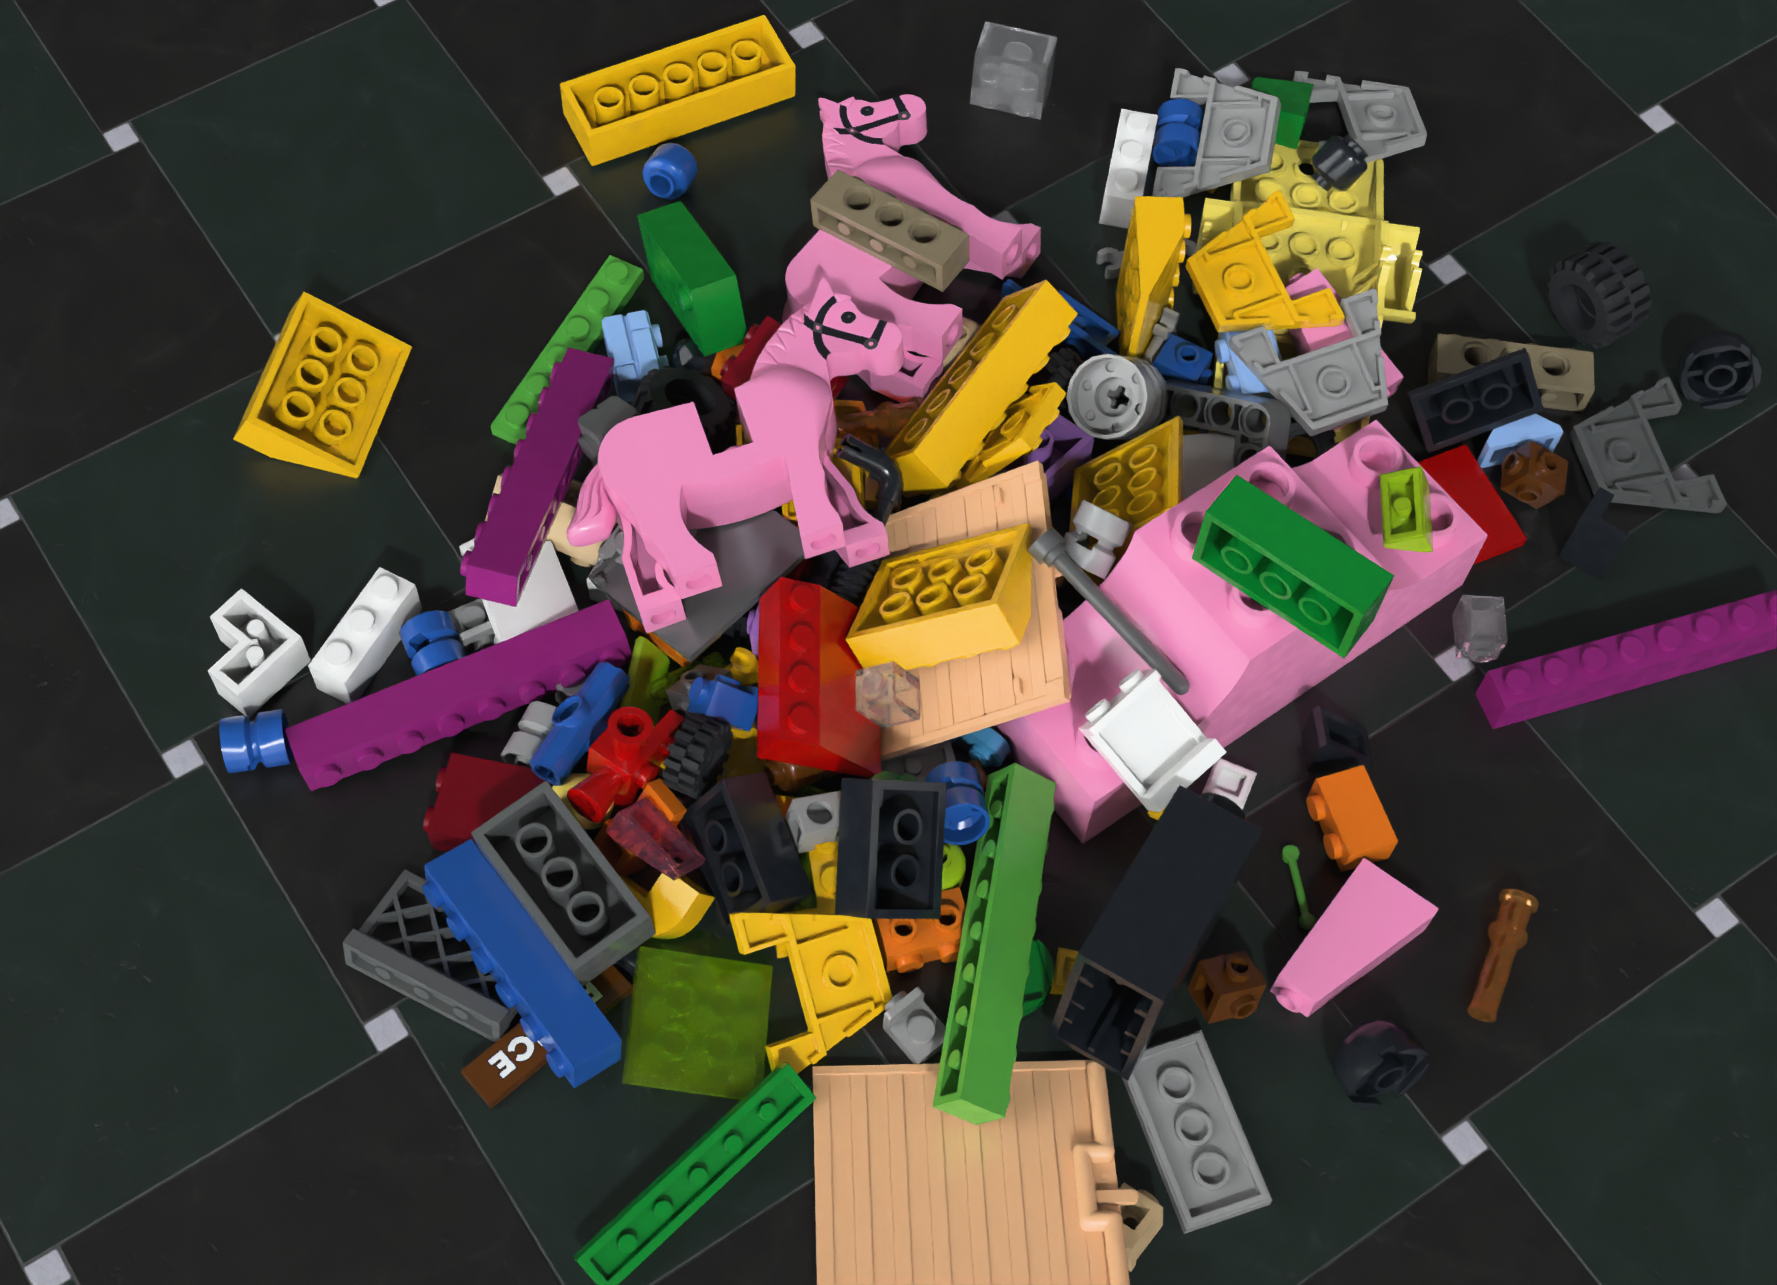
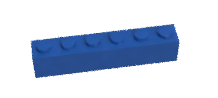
(522, 964)

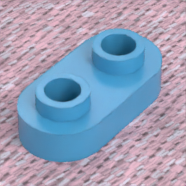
(984, 746)

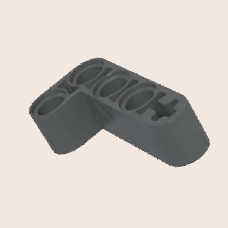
(1245, 421)

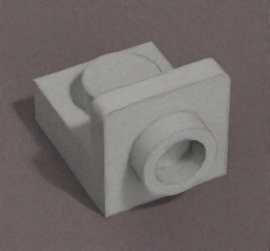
(473, 626)
(913, 1026)

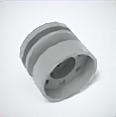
(1096, 392)

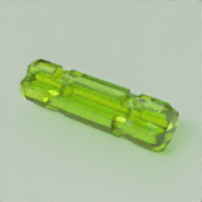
(658, 687)

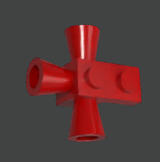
(623, 761)

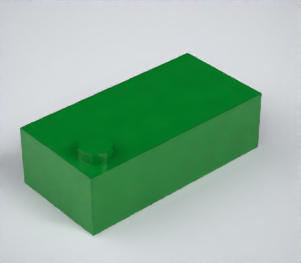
(693, 278)
(1291, 566)

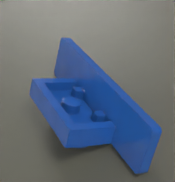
(1089, 332)

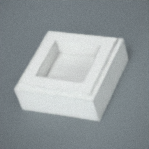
(1230, 781)

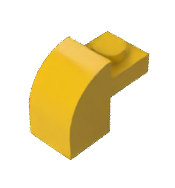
(672, 904)

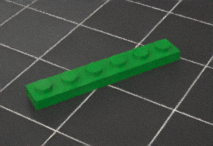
(695, 1177)

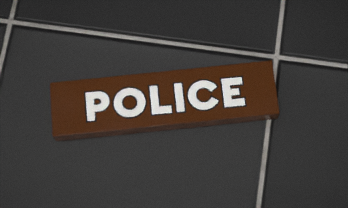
(517, 1058)

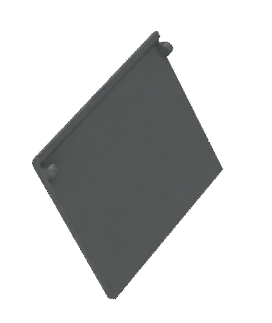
(749, 561)

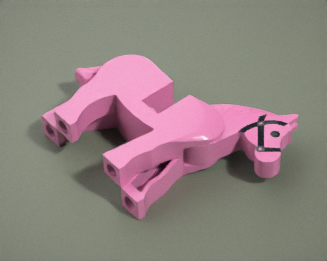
(865, 143)
(664, 480)

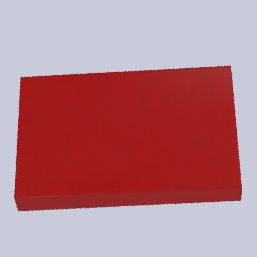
(1471, 489)

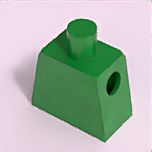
(1294, 107)

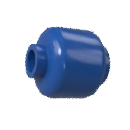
(670, 171)

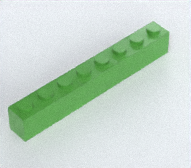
(995, 948)

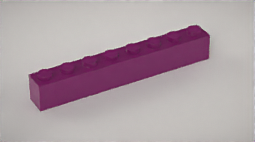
(537, 481)
(1629, 660)
(457, 695)

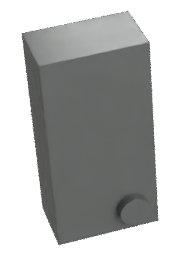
(564, 883)

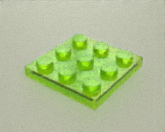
(697, 1023)

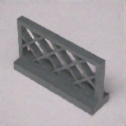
(421, 979)

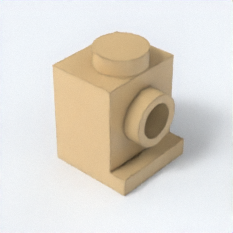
(1147, 1220)

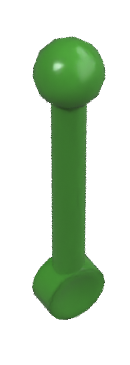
(1290, 855)

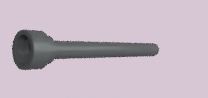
(1051, 550)

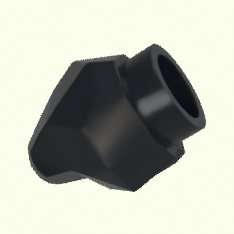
(690, 357)

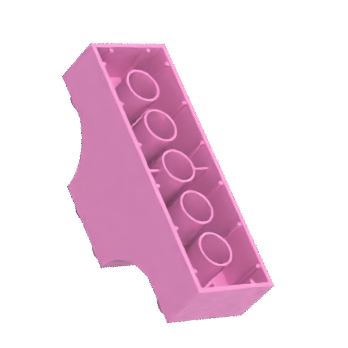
(1226, 644)

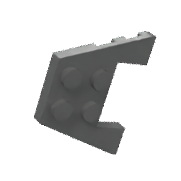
(1625, 458)

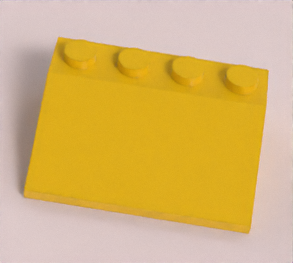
(1149, 269)
(323, 389)
(1133, 481)
(947, 601)

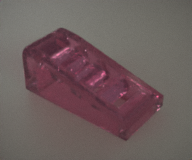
(644, 833)

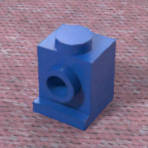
(724, 701)

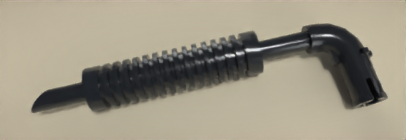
(855, 581)

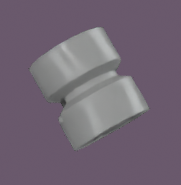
(1106, 527)
(534, 729)

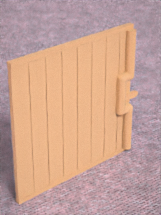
(999, 683)
(964, 1203)

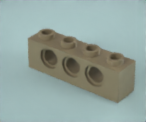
(890, 230)
(1561, 374)

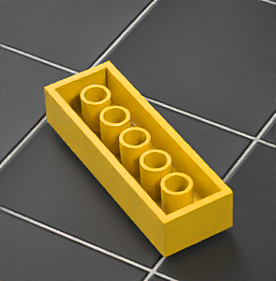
(678, 90)
(980, 388)

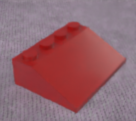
(811, 683)

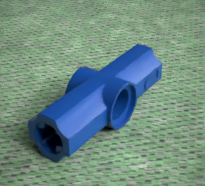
(579, 723)

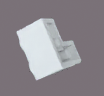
(261, 655)

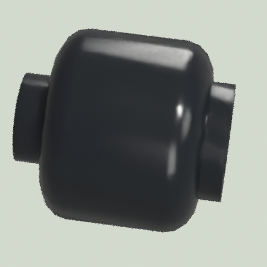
(1339, 163)

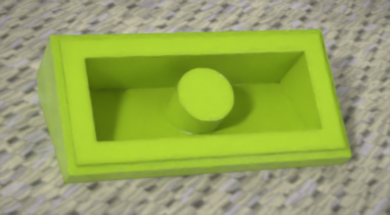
(1406, 510)
(646, 666)

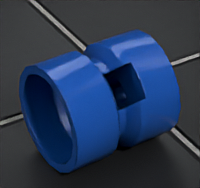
(1177, 133)
(431, 641)
(255, 741)
(965, 806)

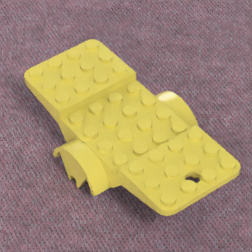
(1331, 232)

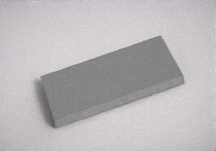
(1195, 1133)

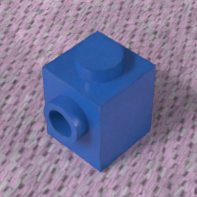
(1184, 361)

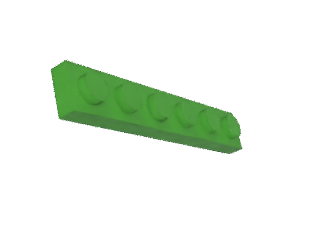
(580, 330)

